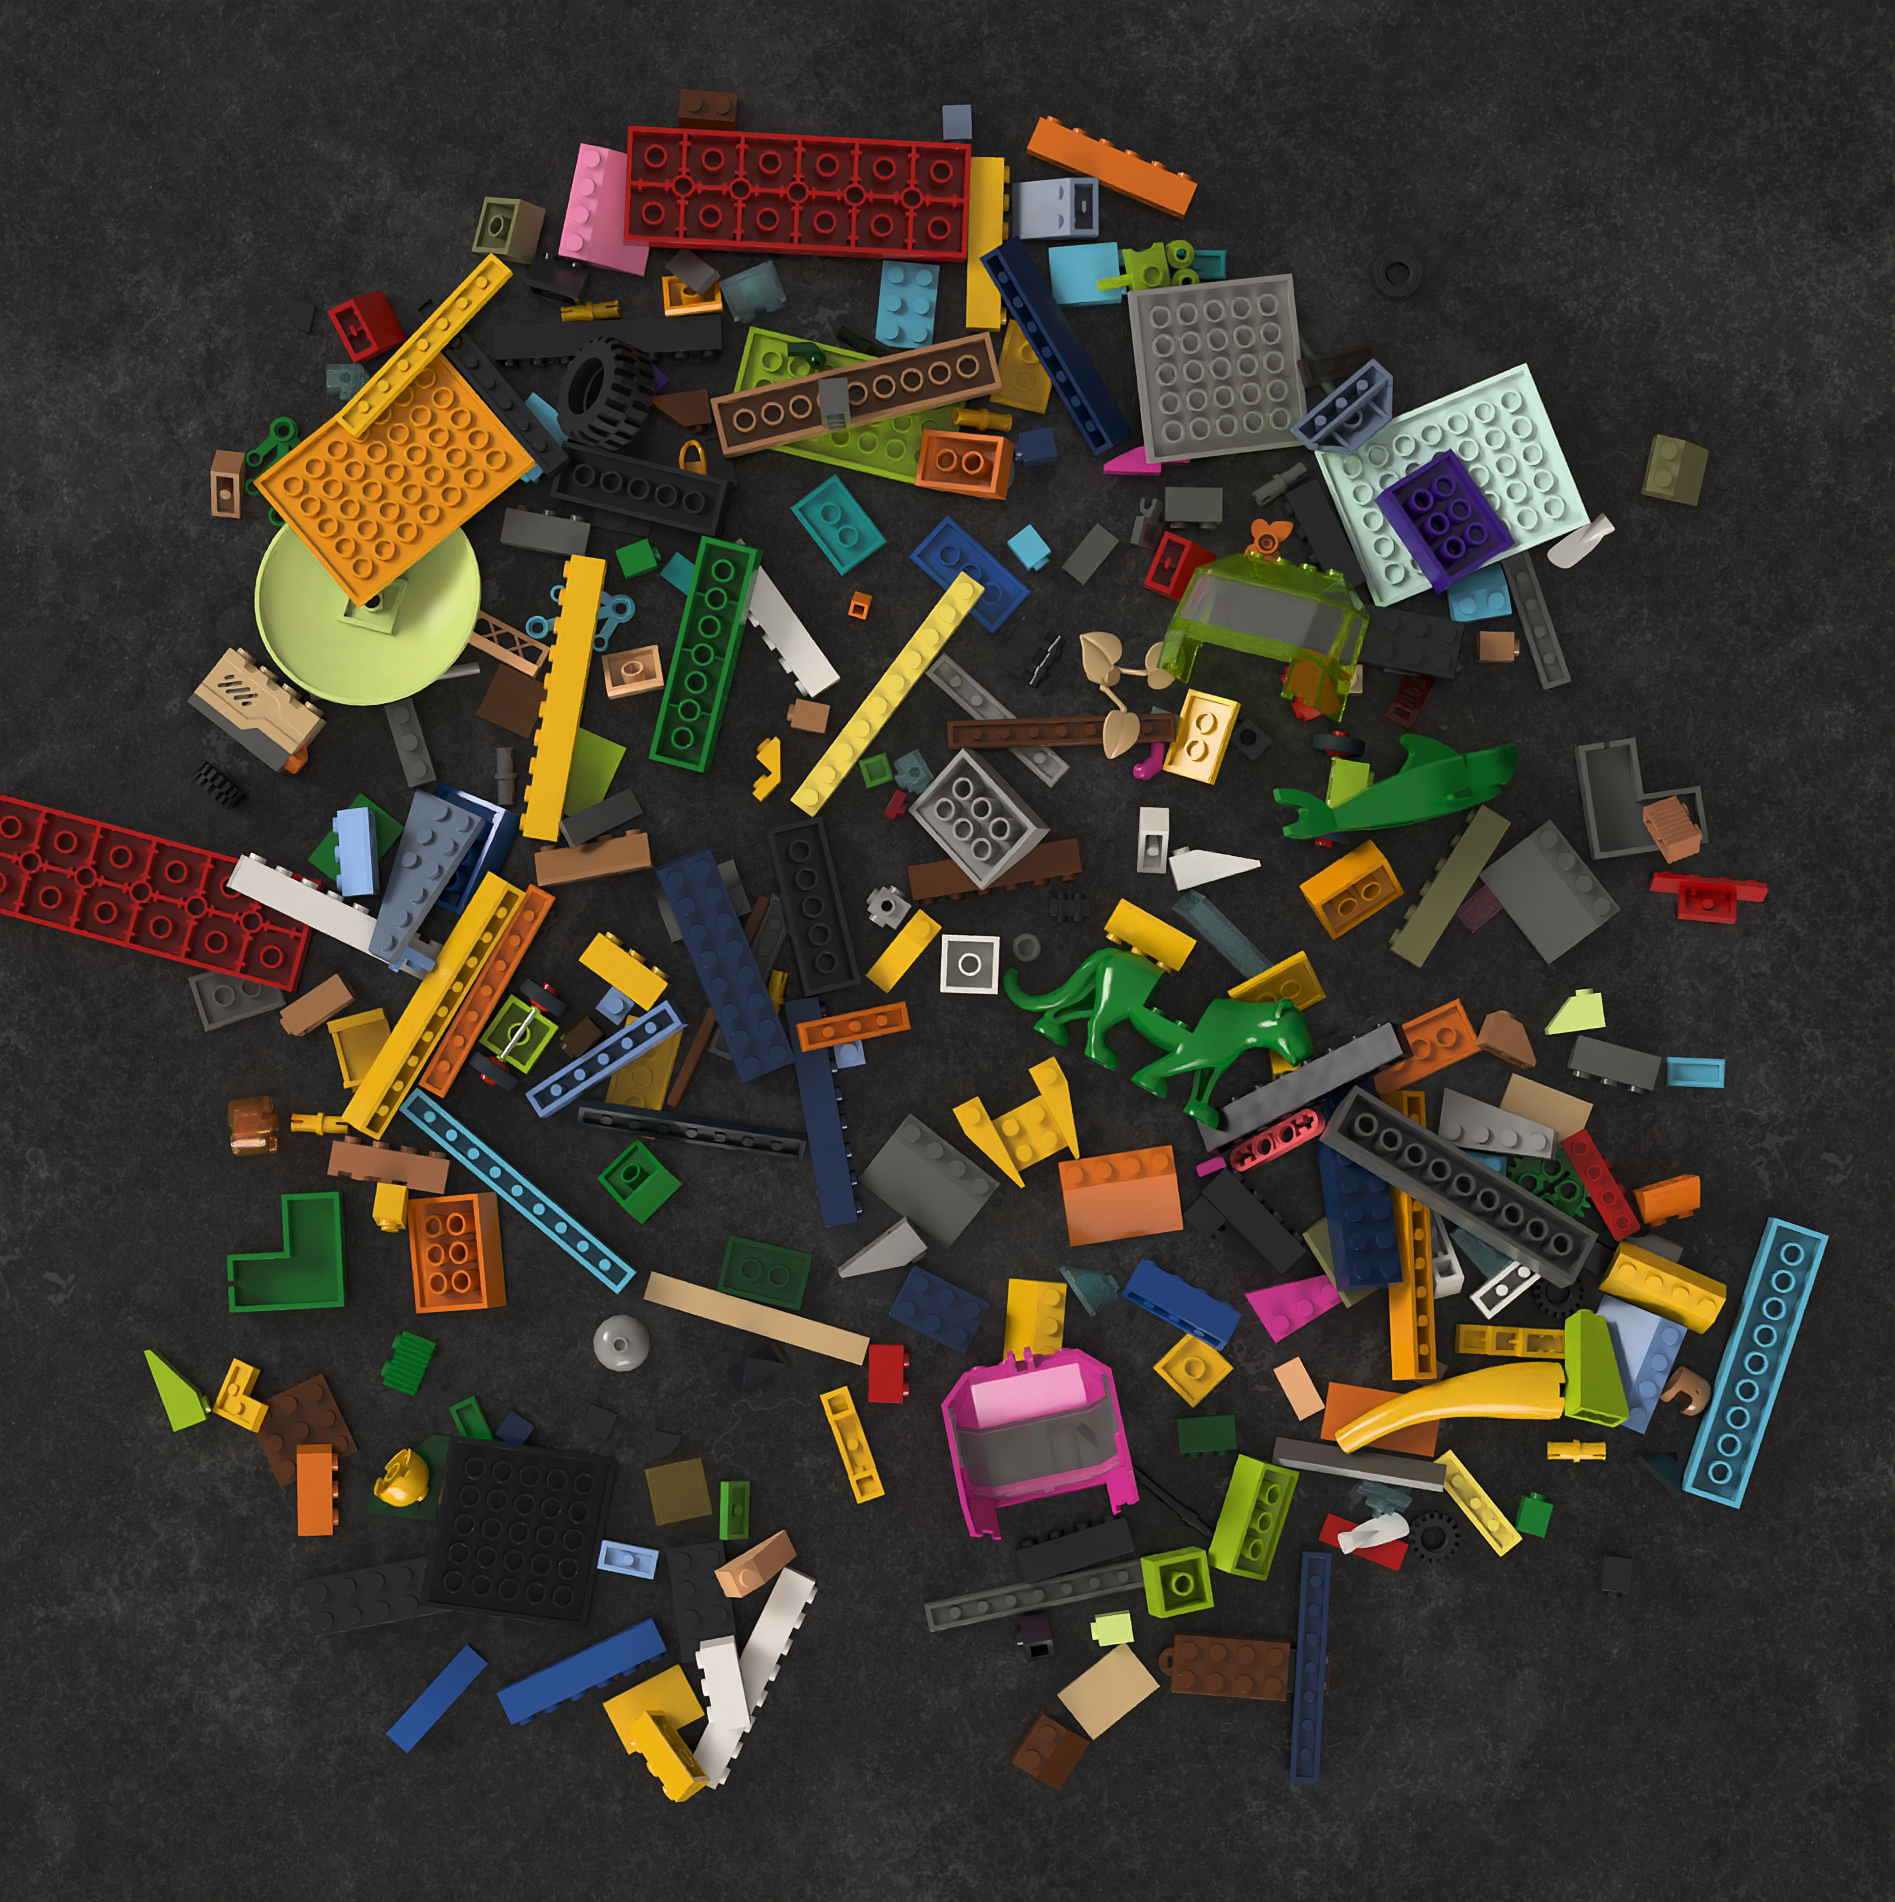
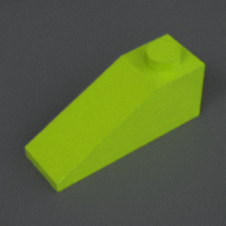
(180, 1397)

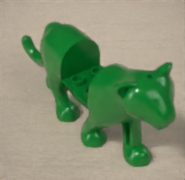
(1124, 986)

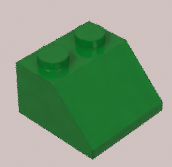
(639, 1181)

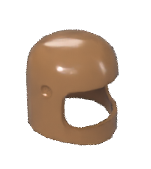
(1686, 1382)

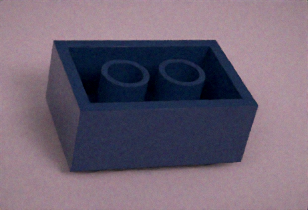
(939, 1309)

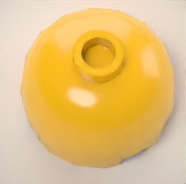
(405, 1480)

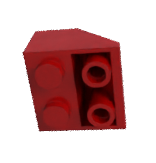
(367, 326)
(1175, 566)

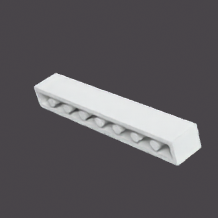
(314, 908)
(758, 1665)

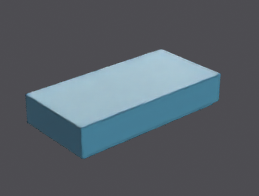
(1695, 1072)

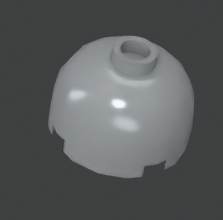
(621, 1343)

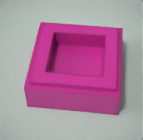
(1210, 1166)

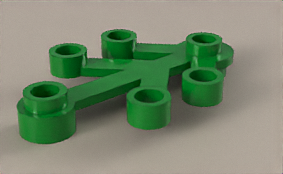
(282, 450)

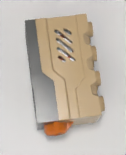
(259, 711)

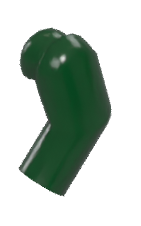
(809, 352)

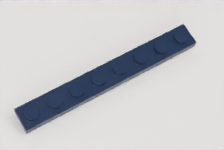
(1310, 1667)

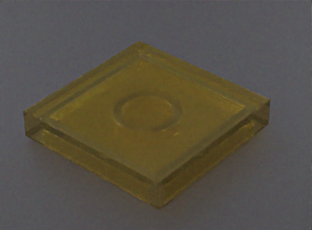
(678, 1491)

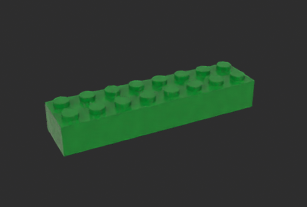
(705, 653)

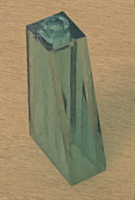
(1221, 934)

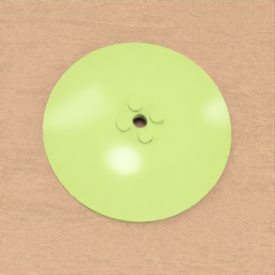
(366, 651)

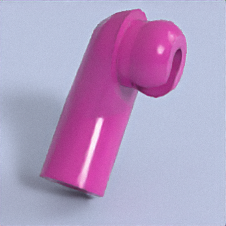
(1152, 765)

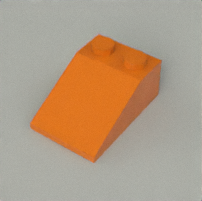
(965, 463)
(1668, 1198)

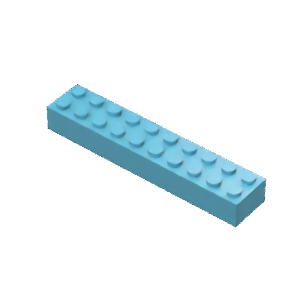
(1754, 1362)

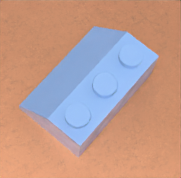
(357, 852)

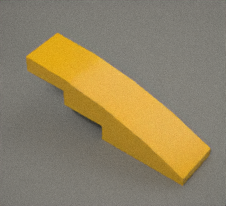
(1510, 1341)

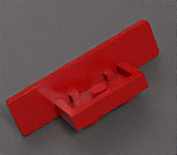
(1707, 897)
(1600, 1184)

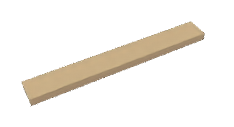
(756, 1318)

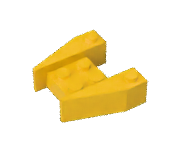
(1029, 1130)

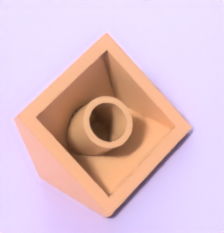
(633, 672)

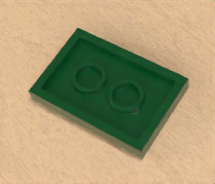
(764, 1272)

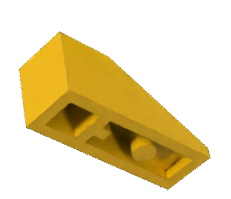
(903, 951)

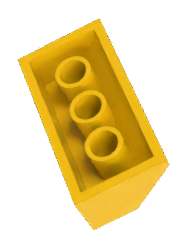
(1663, 1287)

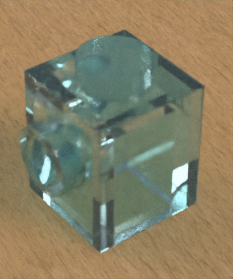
(345, 380)
(913, 773)

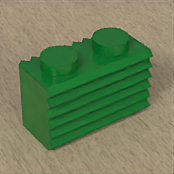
(409, 1362)

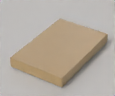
(1545, 1106)
(1108, 1690)

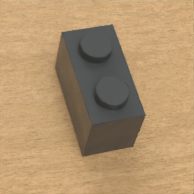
(1193, 507)

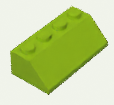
(1252, 1517)

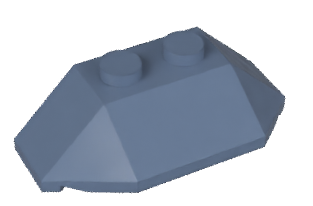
(1350, 413)

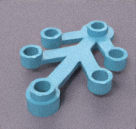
(607, 611)

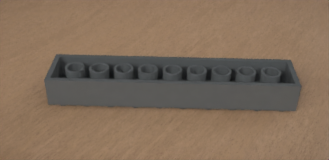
(1459, 1187)

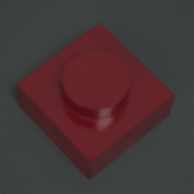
(897, 805)

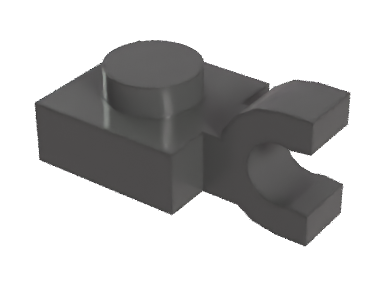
(1147, 528)

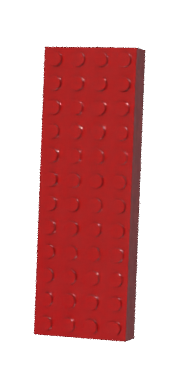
(797, 194)
(143, 895)

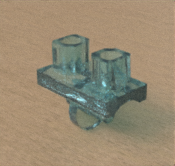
(1384, 1498)

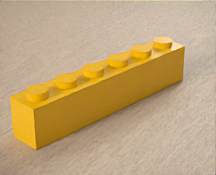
(984, 234)

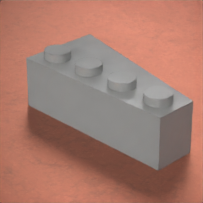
(1488, 1129)

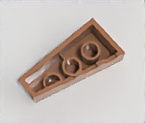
(389, 1165)

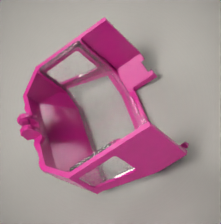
(1036, 1434)

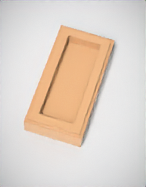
(1299, 1388)

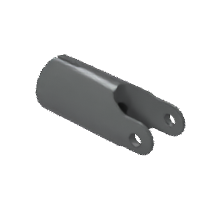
(1655, 1244)

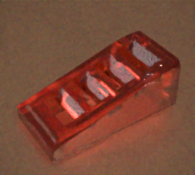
(1399, 719)

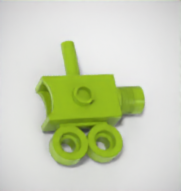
(1150, 268)

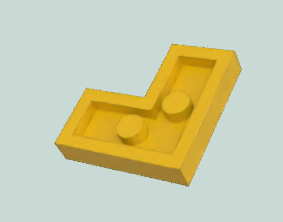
(235, 1400)

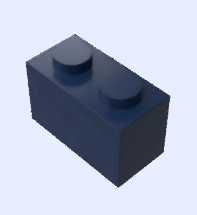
(1035, 447)

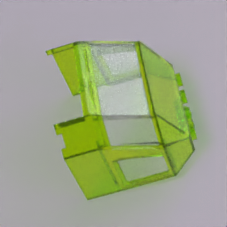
(1276, 614)

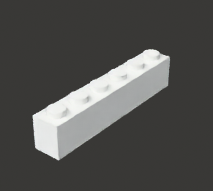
(790, 638)

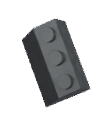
(734, 888)

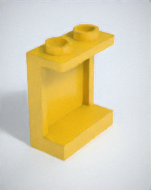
(358, 1043)

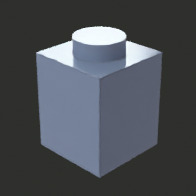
(957, 124)

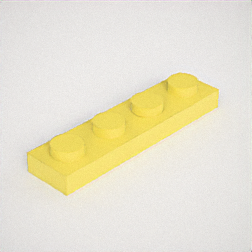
(1477, 1505)

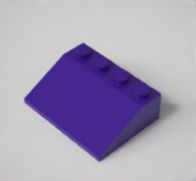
(1444, 521)

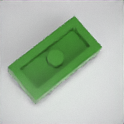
(734, 1510)

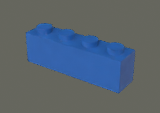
(1181, 1304)

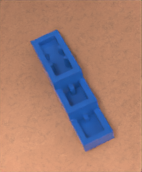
(436, 1699)

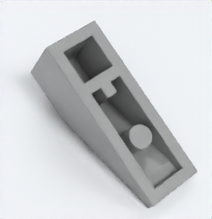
(890, 1250)

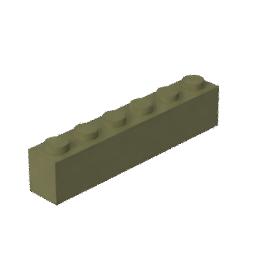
(1450, 885)

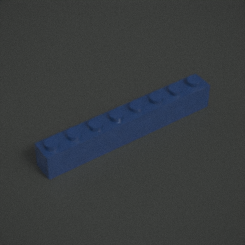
(1056, 345)
(823, 1120)

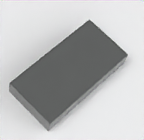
(692, 271)
(1090, 554)

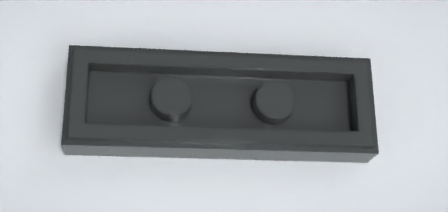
(600, 818)

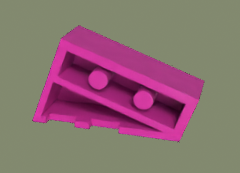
(1292, 1304)

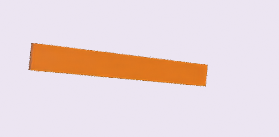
(486, 991)

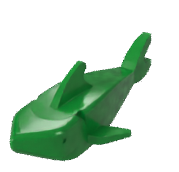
(1428, 786)

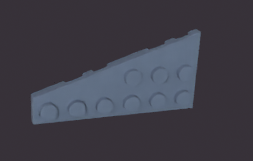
(427, 857)

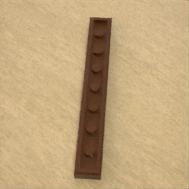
(1051, 731)
(709, 1021)

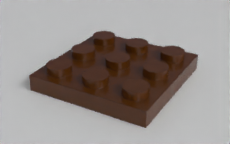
(303, 1417)

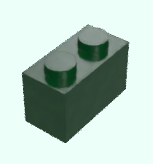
(1205, 1434)

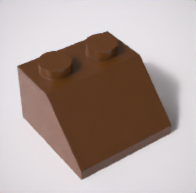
(708, 110)
(1050, 1750)

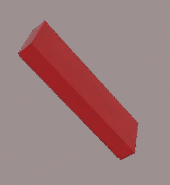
(1387, 1554)

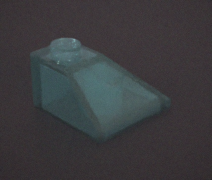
(1091, 1287)

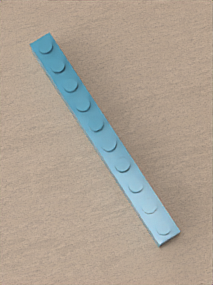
(518, 1190)

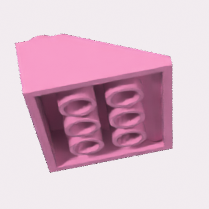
(596, 214)

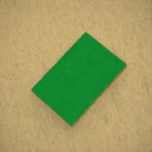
(387, 833)

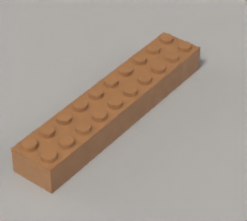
(877, 392)

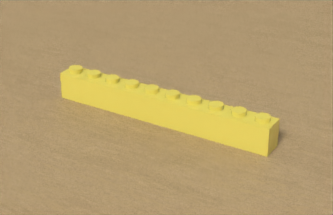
(888, 694)

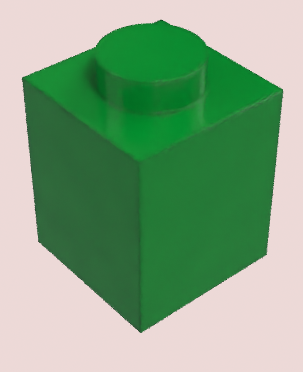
(638, 558)
(1533, 1514)

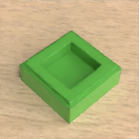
(876, 770)

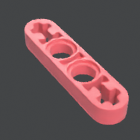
(1276, 1137)

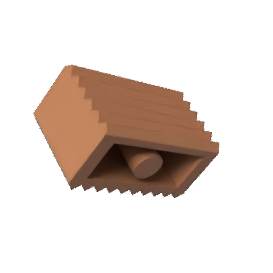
(1672, 829)

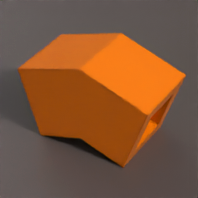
(862, 600)

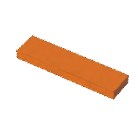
(853, 1026)

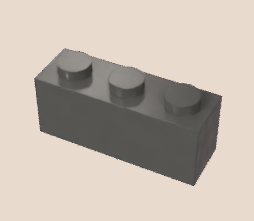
(834, 403)
(546, 531)
(411, 743)
(1613, 1064)

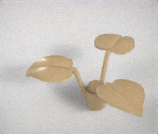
(1099, 655)

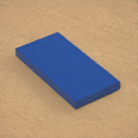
(953, 550)

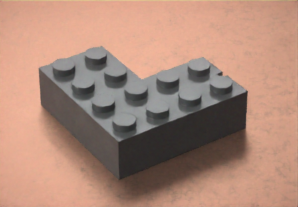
(1616, 800)

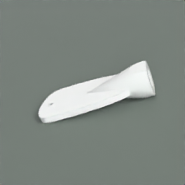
(1579, 542)
(1374, 1532)

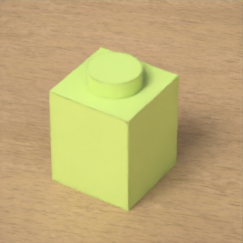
(1112, 1628)

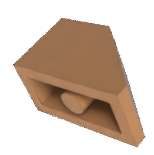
(227, 483)
(1506, 1039)

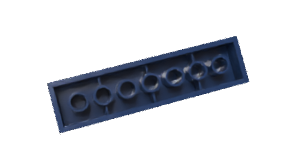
(724, 964)
(1357, 1215)

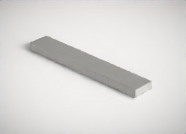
(984, 706)

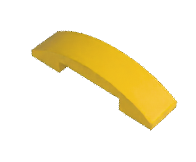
(852, 1444)

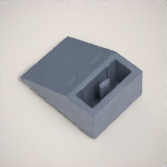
(1056, 209)

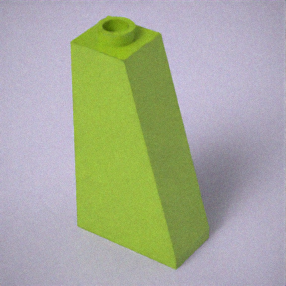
(1591, 1372)

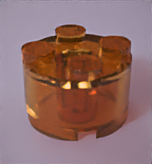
(252, 1126)

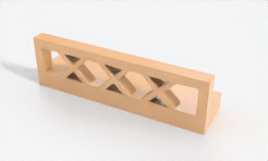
(506, 654)

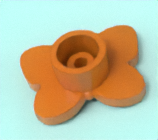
(1269, 537)

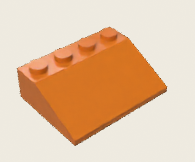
(1121, 1195)
(456, 1252)

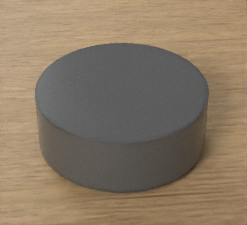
(1026, 947)

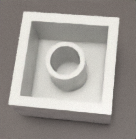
(969, 964)

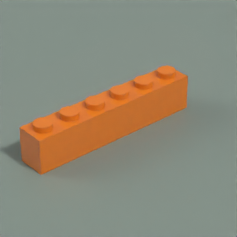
(1112, 167)

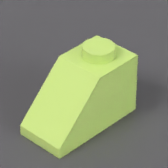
(1578, 1013)

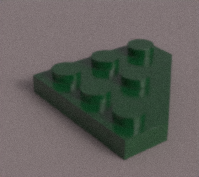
(434, 1453)

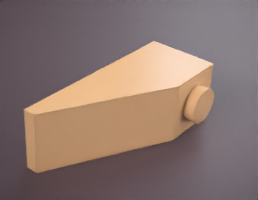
(756, 1566)

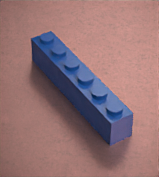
(583, 1670)

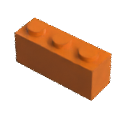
(316, 1489)

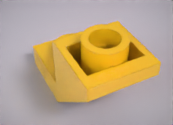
(770, 757)

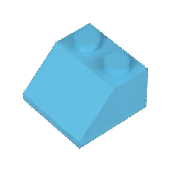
(1480, 595)

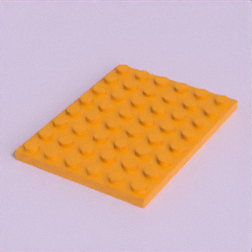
(400, 486)

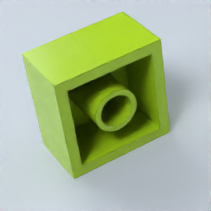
(1177, 1582)

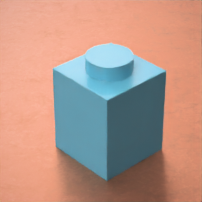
(1030, 548)

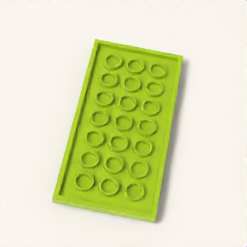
(879, 448)

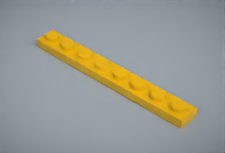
(423, 345)

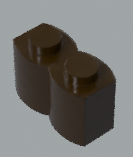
(581, 1037)

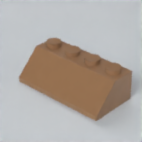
(594, 859)

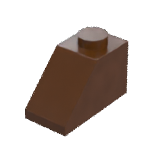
(687, 409)

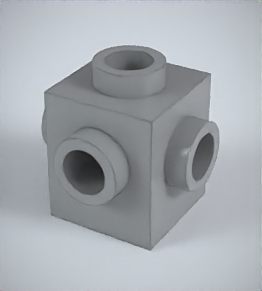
(895, 915)

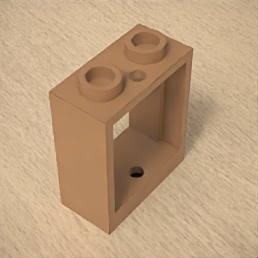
(318, 1005)

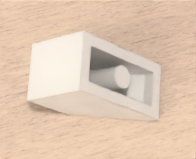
(1153, 840)

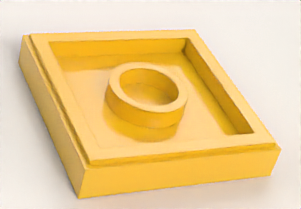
(1193, 1368)

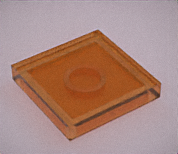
(513, 701)

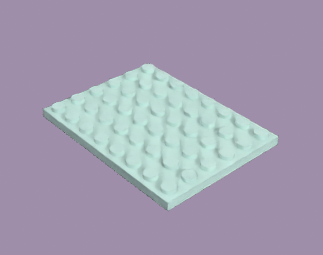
(1504, 446)

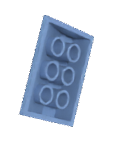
(1644, 1355)

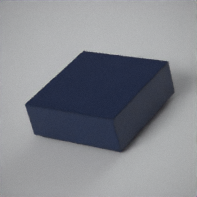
(515, 1429)

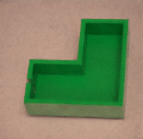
(309, 1269)

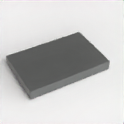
(230, 999)

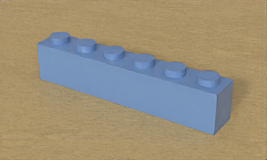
(607, 1058)

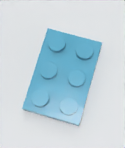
(907, 304)

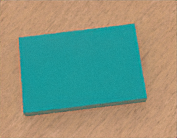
(838, 525)

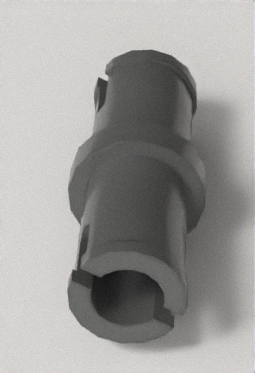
(1280, 484)
(505, 776)

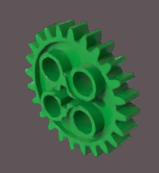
(1535, 1167)

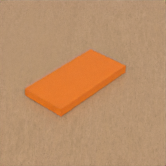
(1436, 1042)
(1350, 1402)

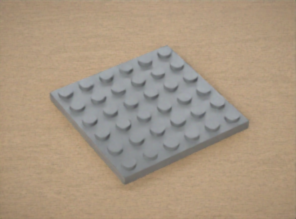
(1217, 367)

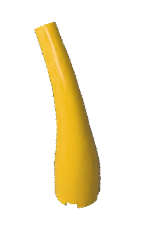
(1499, 1391)

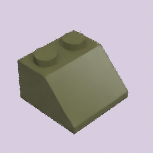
(509, 229)
(1675, 470)

